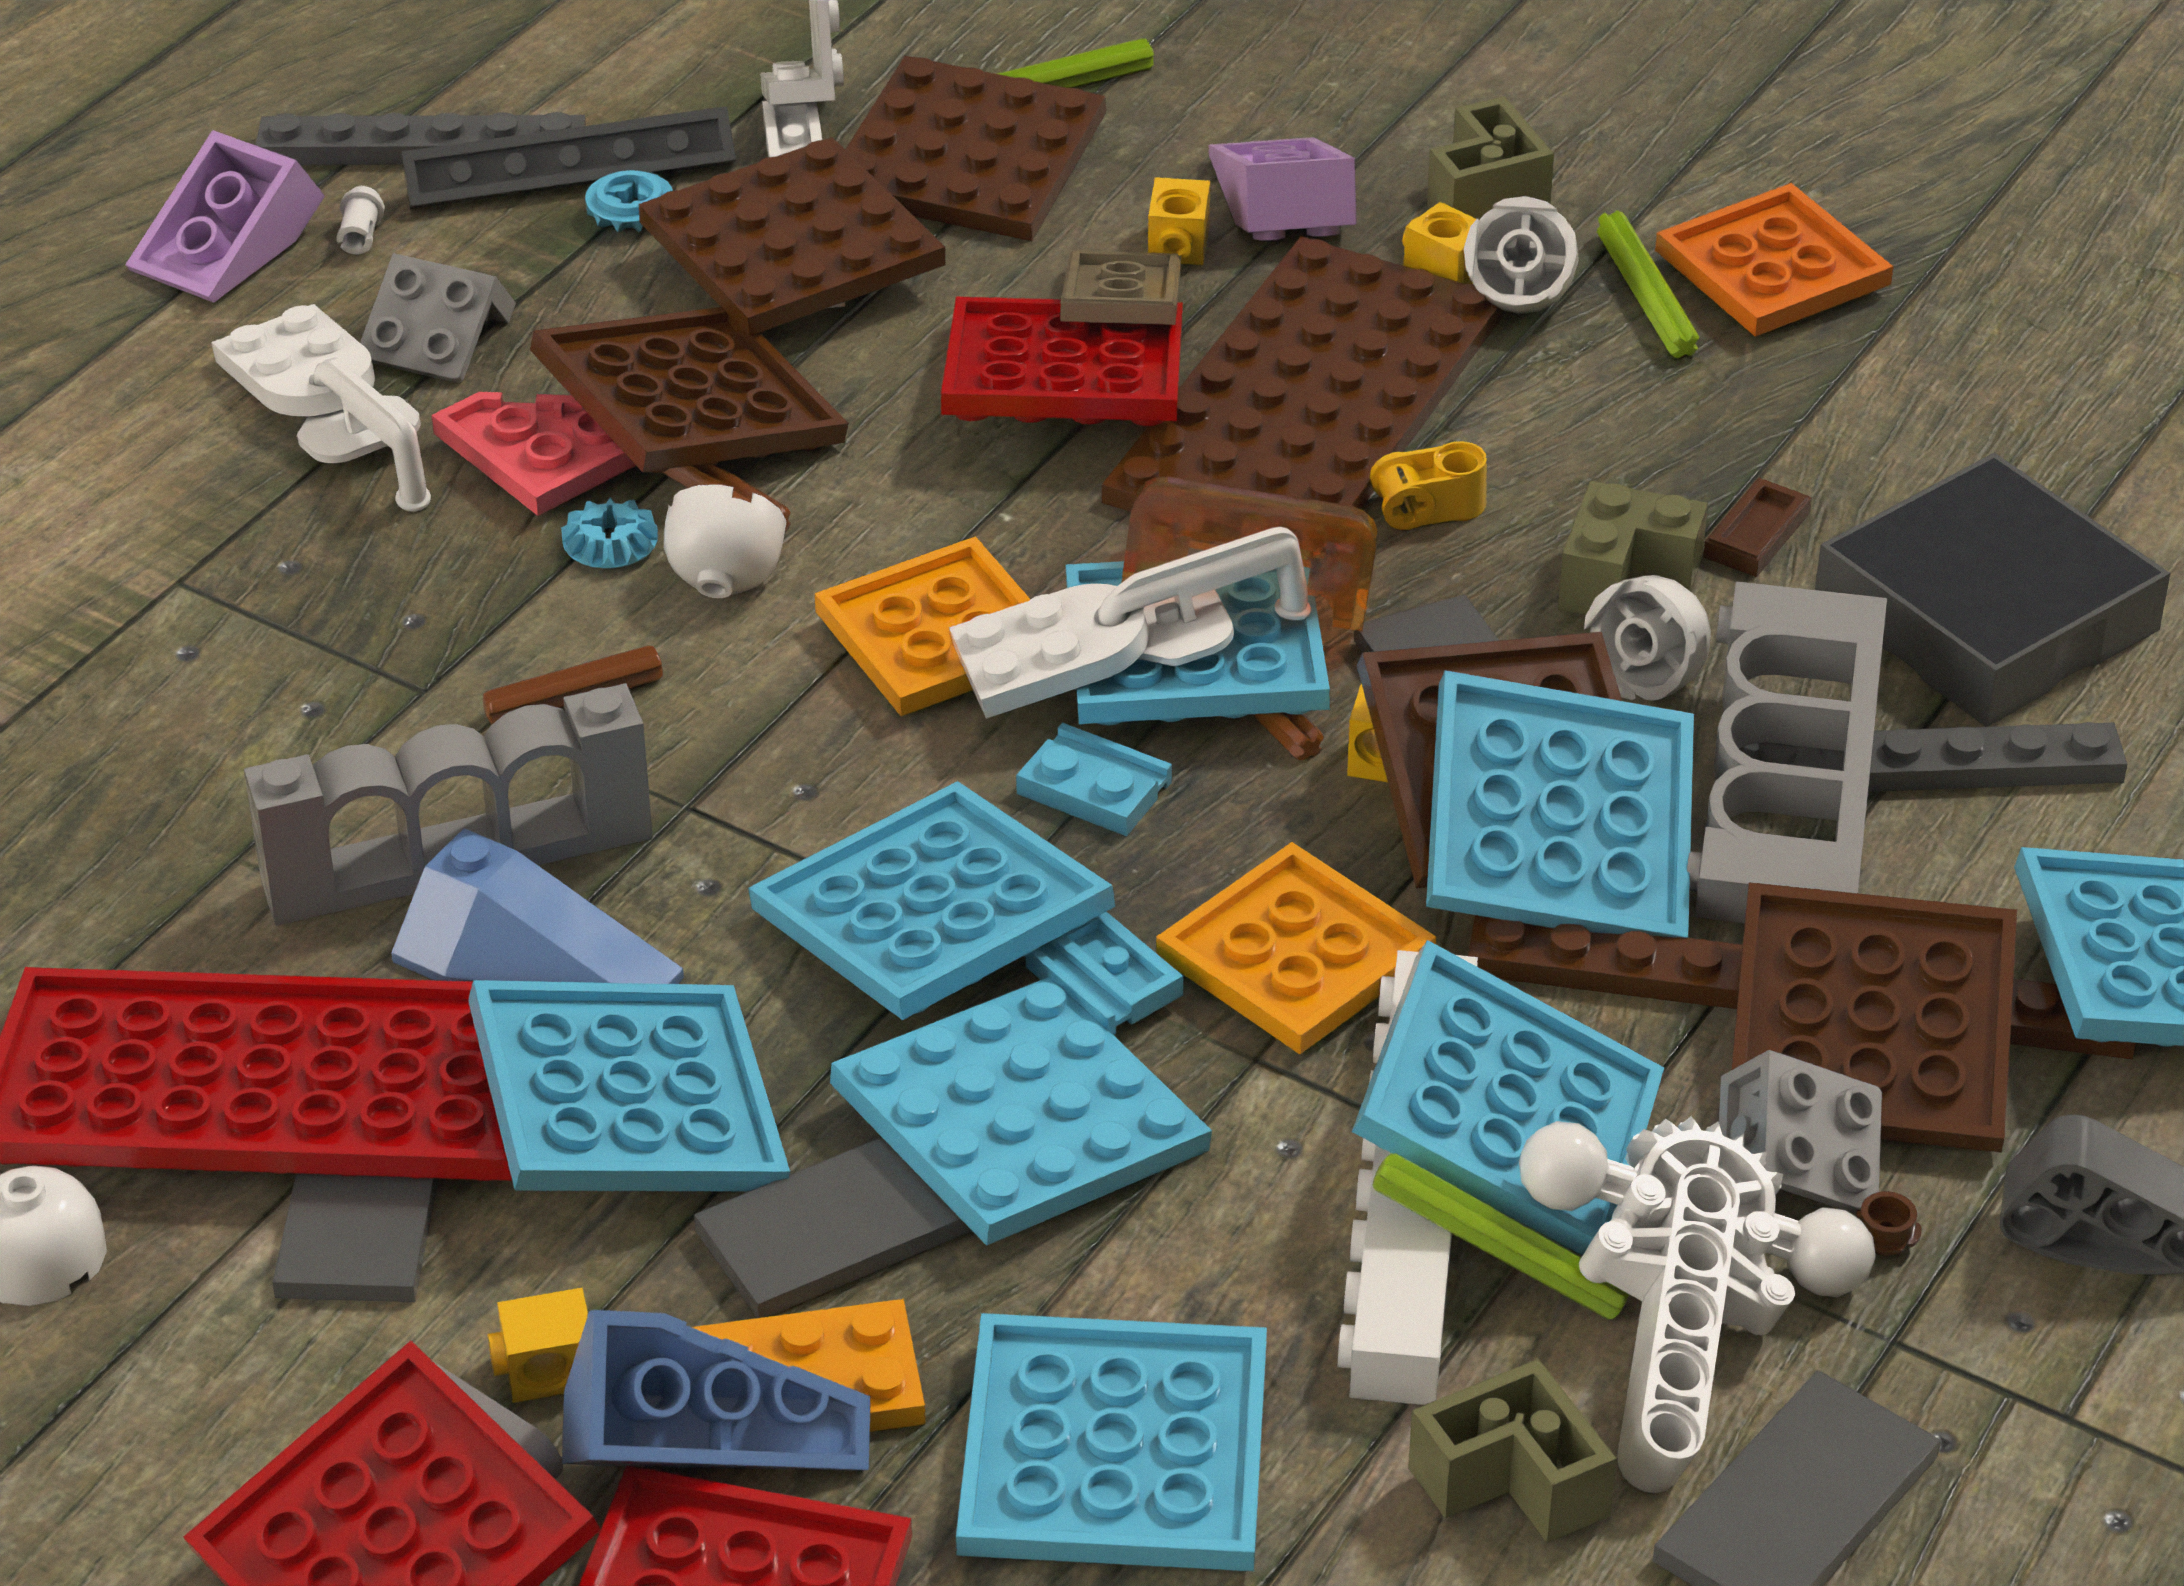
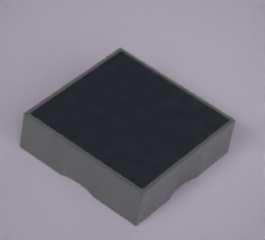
(1996, 586)

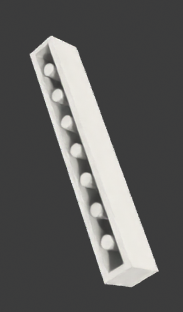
(1402, 1273)

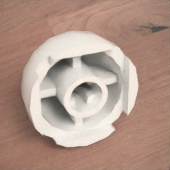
(1521, 255)
(722, 540)
(1652, 635)
(46, 1235)

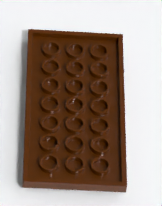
(1315, 379)

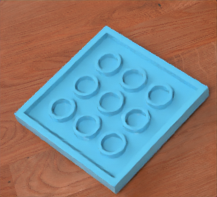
(1264, 669)
(1560, 808)
(931, 899)
(2111, 940)
(1485, 1068)
(625, 1087)
(1019, 1109)
(1114, 1442)

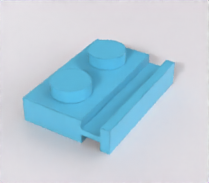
(1094, 779)
(1108, 972)

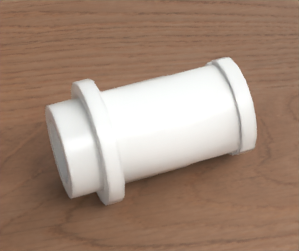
(361, 212)

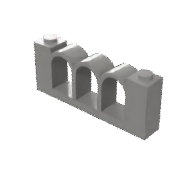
(1802, 637)
(297, 801)

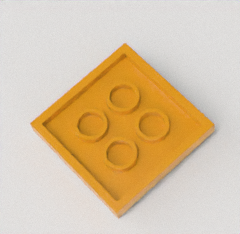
(902, 616)
(1292, 946)

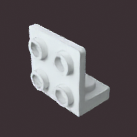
(796, 82)

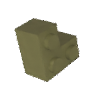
(1490, 160)
(1629, 536)
(1514, 1438)

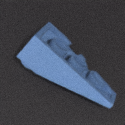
(506, 919)
(680, 1398)

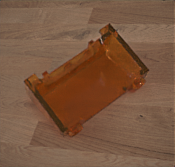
(1189, 513)

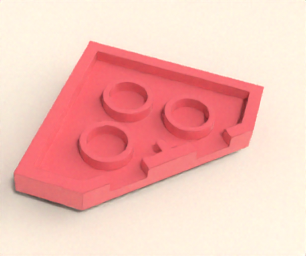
(532, 450)

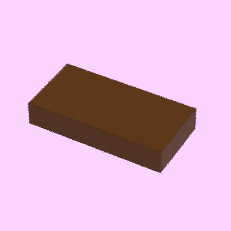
(1757, 527)

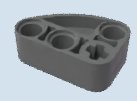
(2095, 1200)

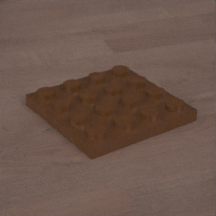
(975, 144)
(791, 235)
(688, 389)
(1404, 702)
(1888, 997)

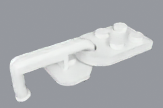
(320, 371)
(1102, 629)

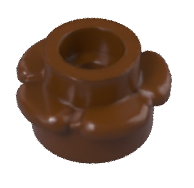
(1890, 1221)

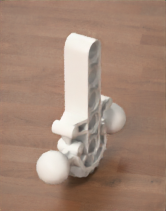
(1692, 1249)

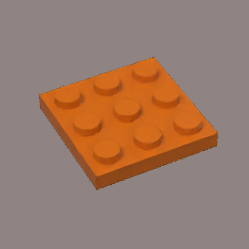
(1773, 259)

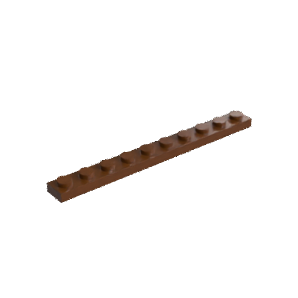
(1706, 975)

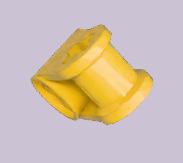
(1436, 484)

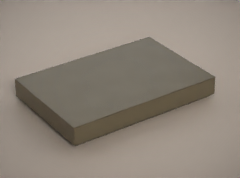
(1121, 287)

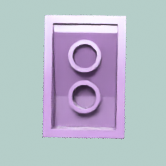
(1286, 186)
(226, 218)

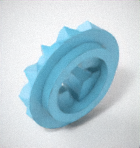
(611, 196)
(630, 542)

